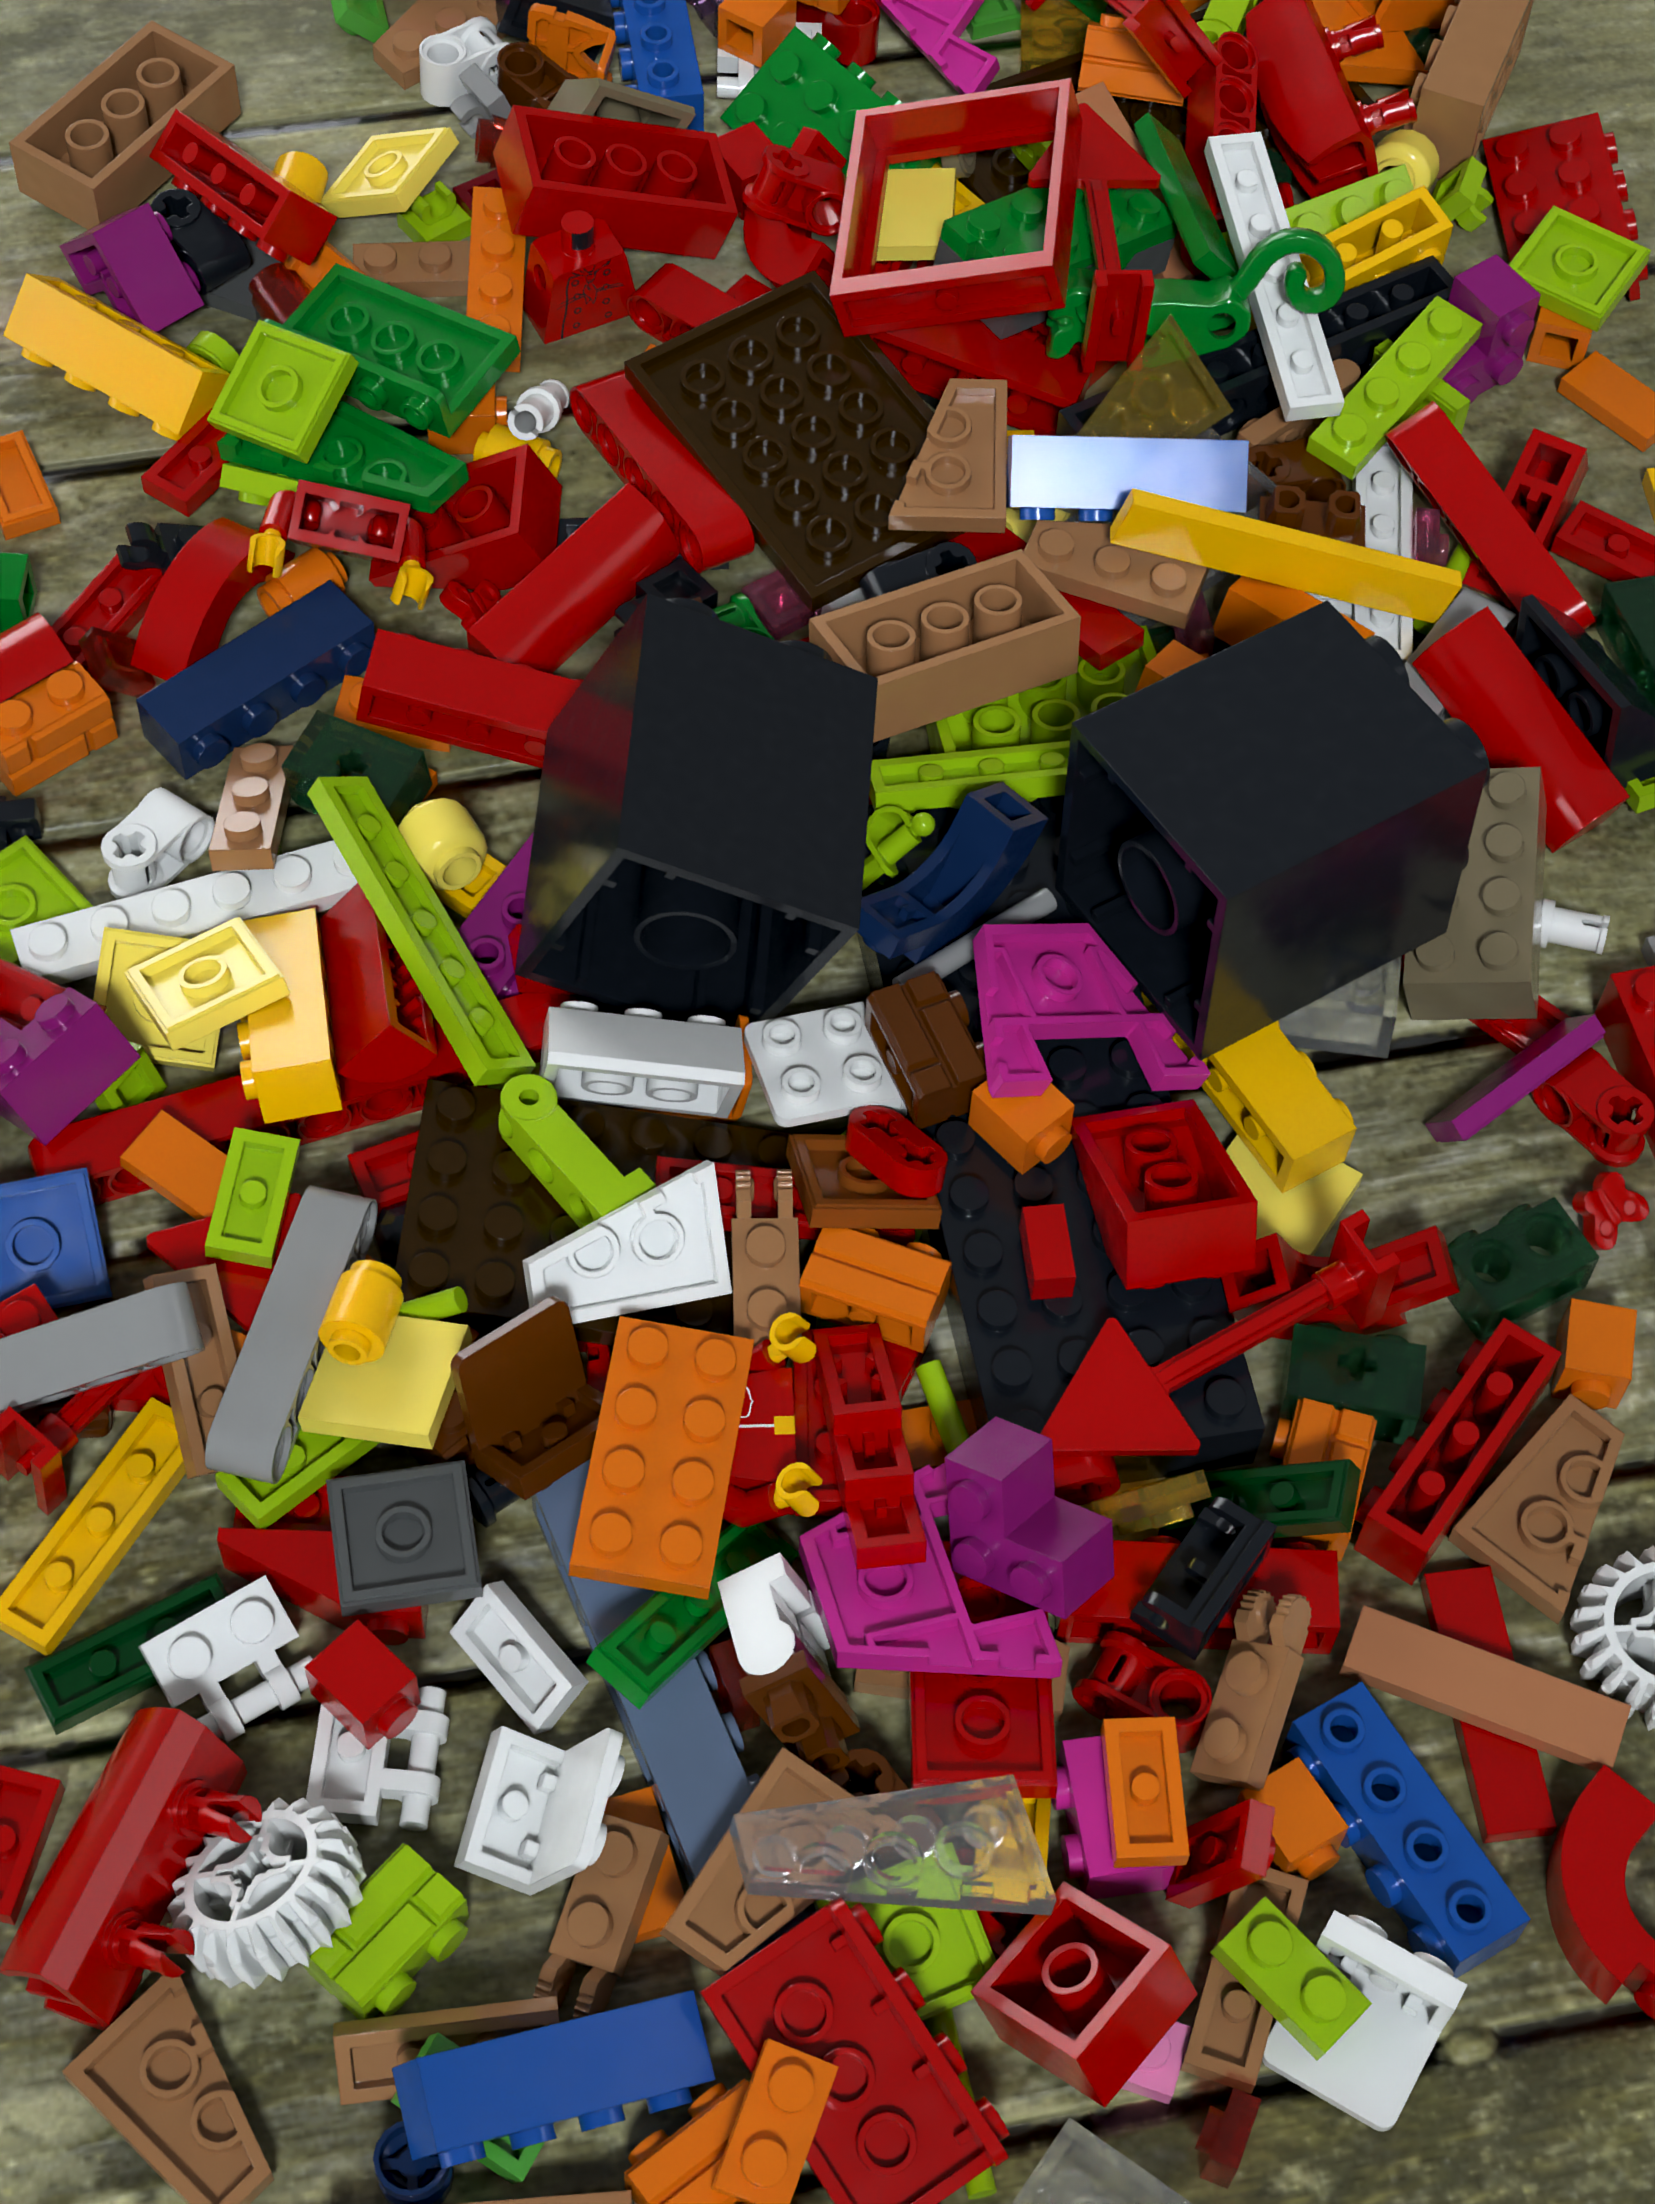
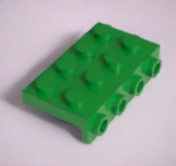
(810, 89)
(410, 351)

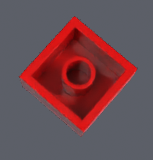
(1085, 1994)

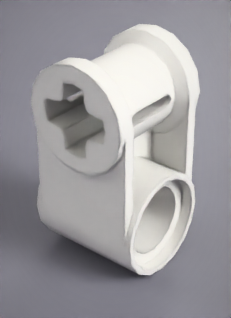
(451, 53)
(155, 843)

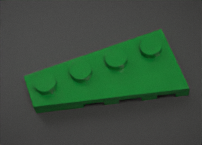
(363, 457)

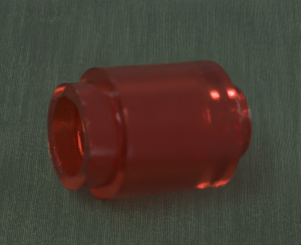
(277, 292)

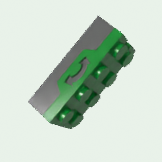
(1017, 226)

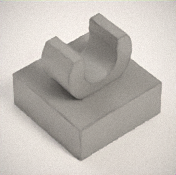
(481, 102)

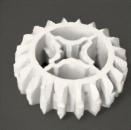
(1619, 1653)
(269, 1899)

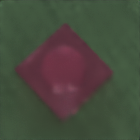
(1428, 542)
(778, 605)
(1199, 629)

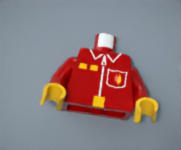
(345, 525)
(764, 1470)

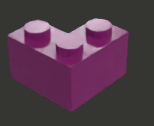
(135, 267)
(1507, 309)
(59, 1063)
(1013, 1527)

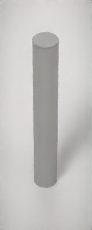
(961, 950)

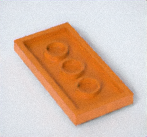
(662, 1458)

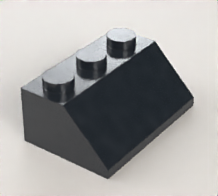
(1590, 689)

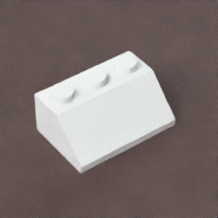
(643, 1060)

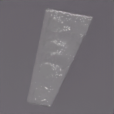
(908, 1847)

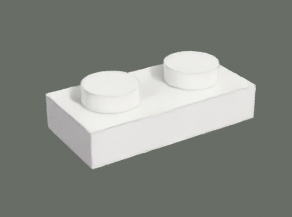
(518, 1657)

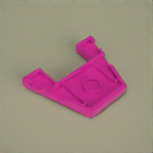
(936, 30)
(1064, 986)
(915, 1612)

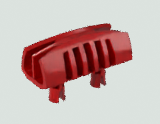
(1308, 99)
(110, 1885)

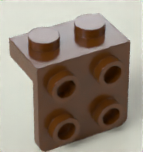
(528, 1399)

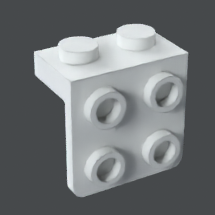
(819, 1065)
(539, 1809)
(1388, 2045)

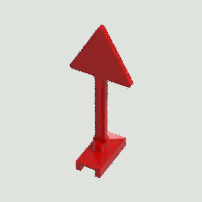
(1166, 36)
(1118, 297)
(1124, 1404)
(42, 1447)

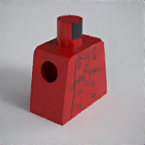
(576, 278)

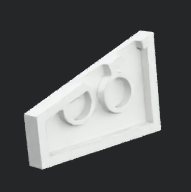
(640, 1256)

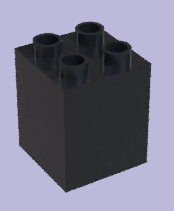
(700, 820)
(1267, 825)

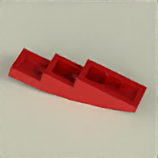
(868, 1446)

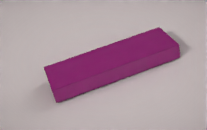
(1515, 1079)

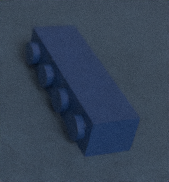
(257, 680)

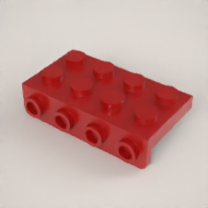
(1561, 167)
(896, 2110)

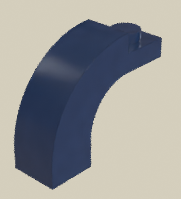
(957, 880)

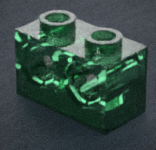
(1523, 1277)

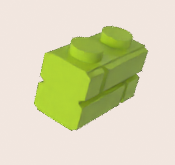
(394, 1932)

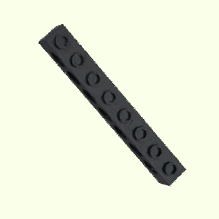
(1351, 330)

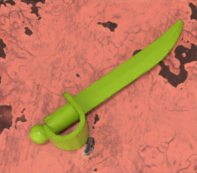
(890, 837)

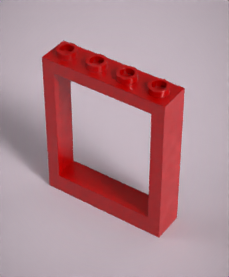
(964, 289)

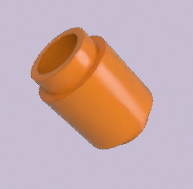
(299, 578)

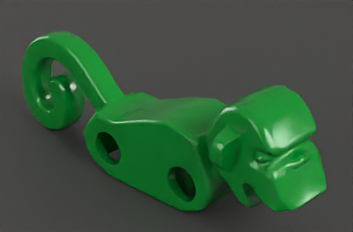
(1198, 302)

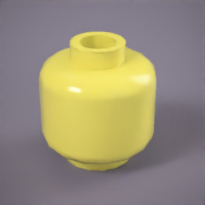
(1410, 149)
(444, 842)

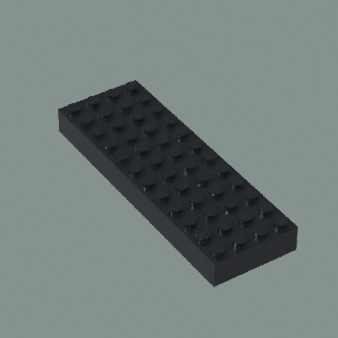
(1026, 1351)

